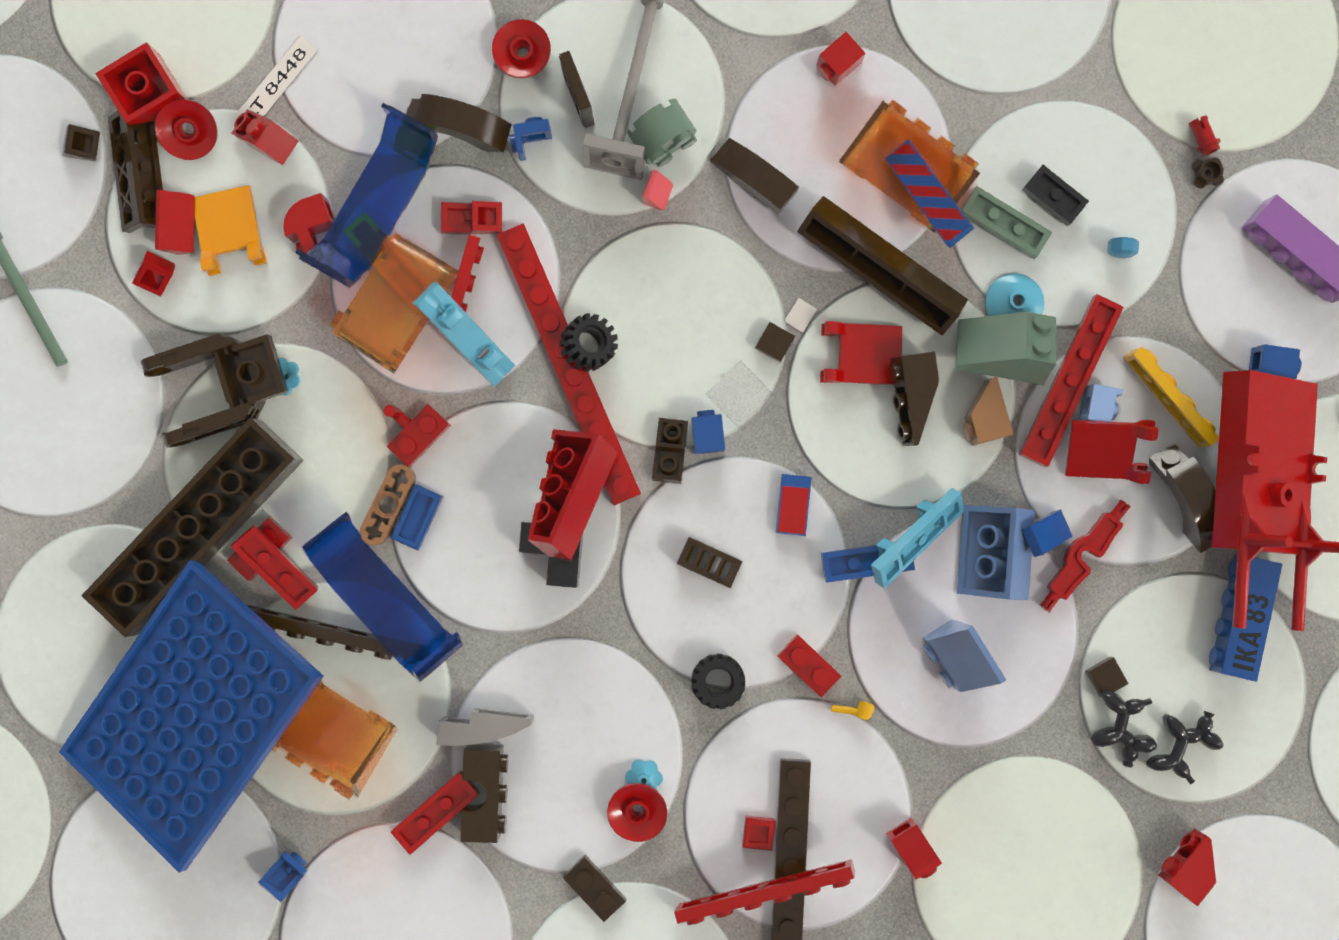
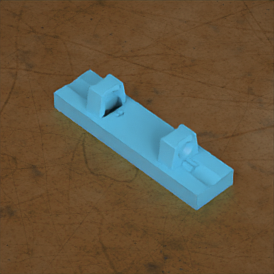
(463, 333)
(931, 524)

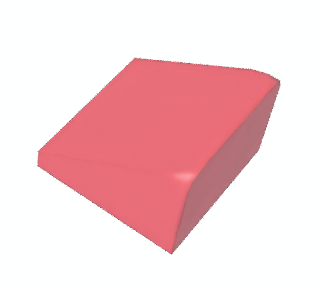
(657, 190)

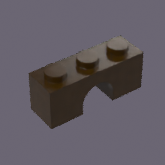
(486, 766)

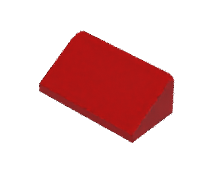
(174, 222)

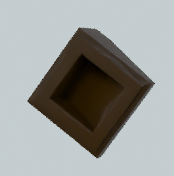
(80, 143)

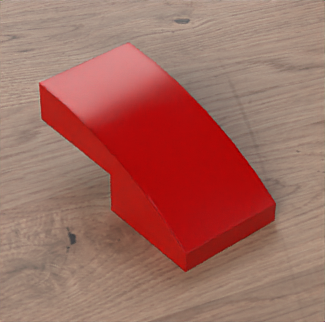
(471, 218)

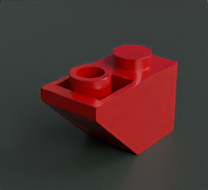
(264, 136)
(914, 849)
(1191, 867)

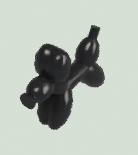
(1111, 735)
(1183, 736)

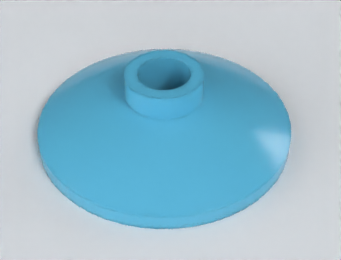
(1001, 293)

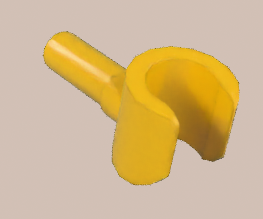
(863, 711)

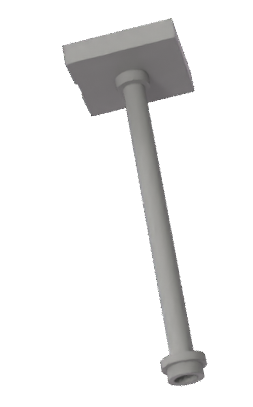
(614, 154)

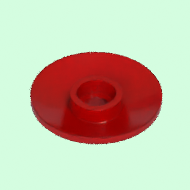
(516, 36)
(172, 135)
(632, 824)

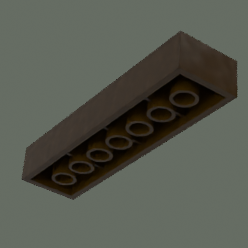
(193, 525)

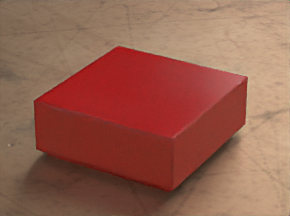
(758, 833)

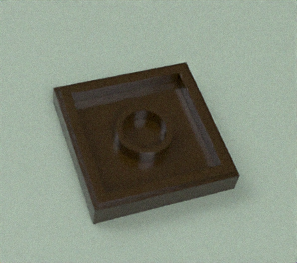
(576, 89)

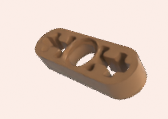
(385, 528)

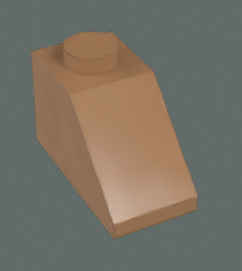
(987, 415)

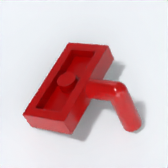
(416, 433)

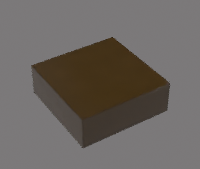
(774, 342)
(1106, 676)

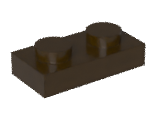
(594, 888)

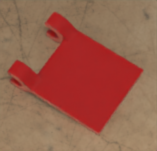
(863, 352)
(1108, 449)

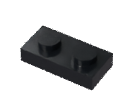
(1055, 195)

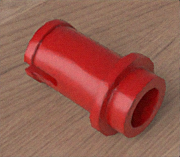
(1204, 136)

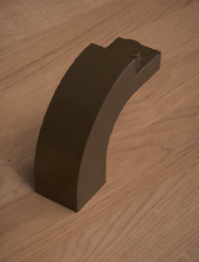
(461, 121)
(1192, 491)

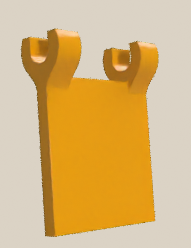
(227, 224)

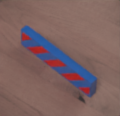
(929, 193)

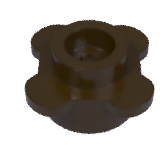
(1213, 166)

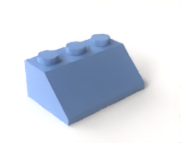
(995, 552)

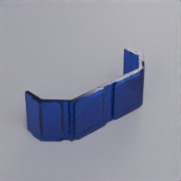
(375, 200)
(380, 599)

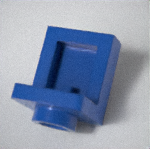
(531, 130)
(284, 875)

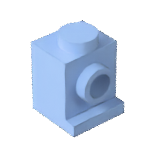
(1099, 403)

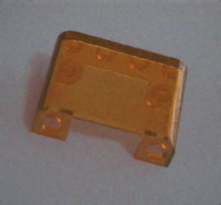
(884, 134)
(336, 741)

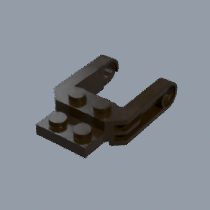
(247, 375)

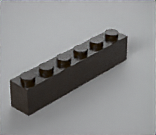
(882, 265)

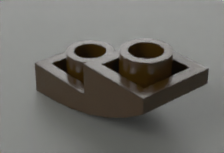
(670, 450)

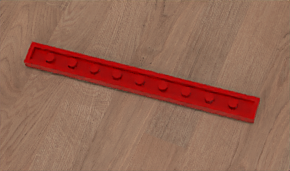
(576, 383)

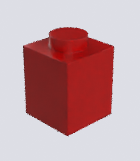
(840, 59)

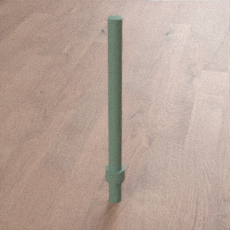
(31, 306)

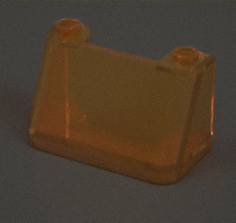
(382, 314)

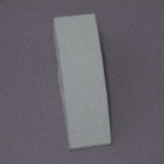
(481, 727)

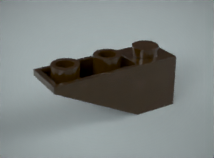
(915, 388)

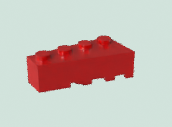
(569, 491)

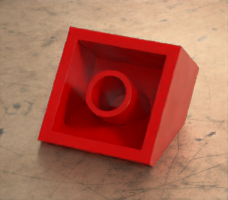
(140, 84)

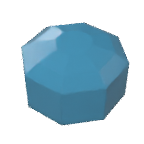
(1123, 247)

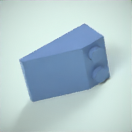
(962, 657)

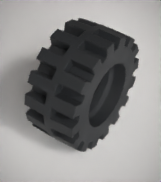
(711, 699)

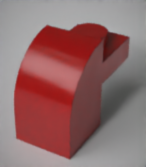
(306, 220)

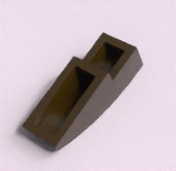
(755, 175)

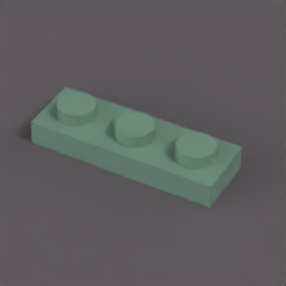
(1005, 222)

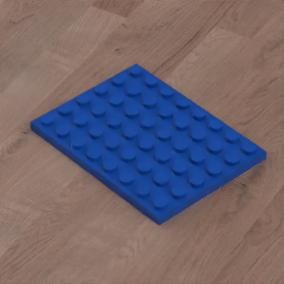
(189, 715)

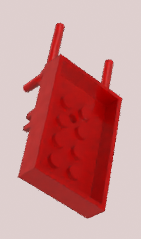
(1267, 479)

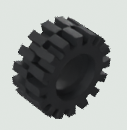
(599, 331)

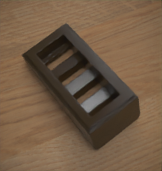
(687, 550)

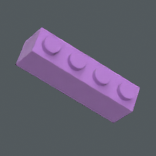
(1297, 244)

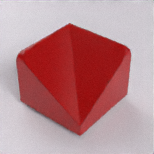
(153, 273)

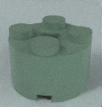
(663, 132)

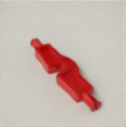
(1074, 568)

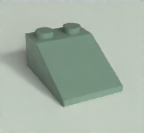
(1008, 346)

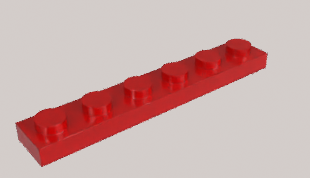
(1071, 380)
(776, 889)

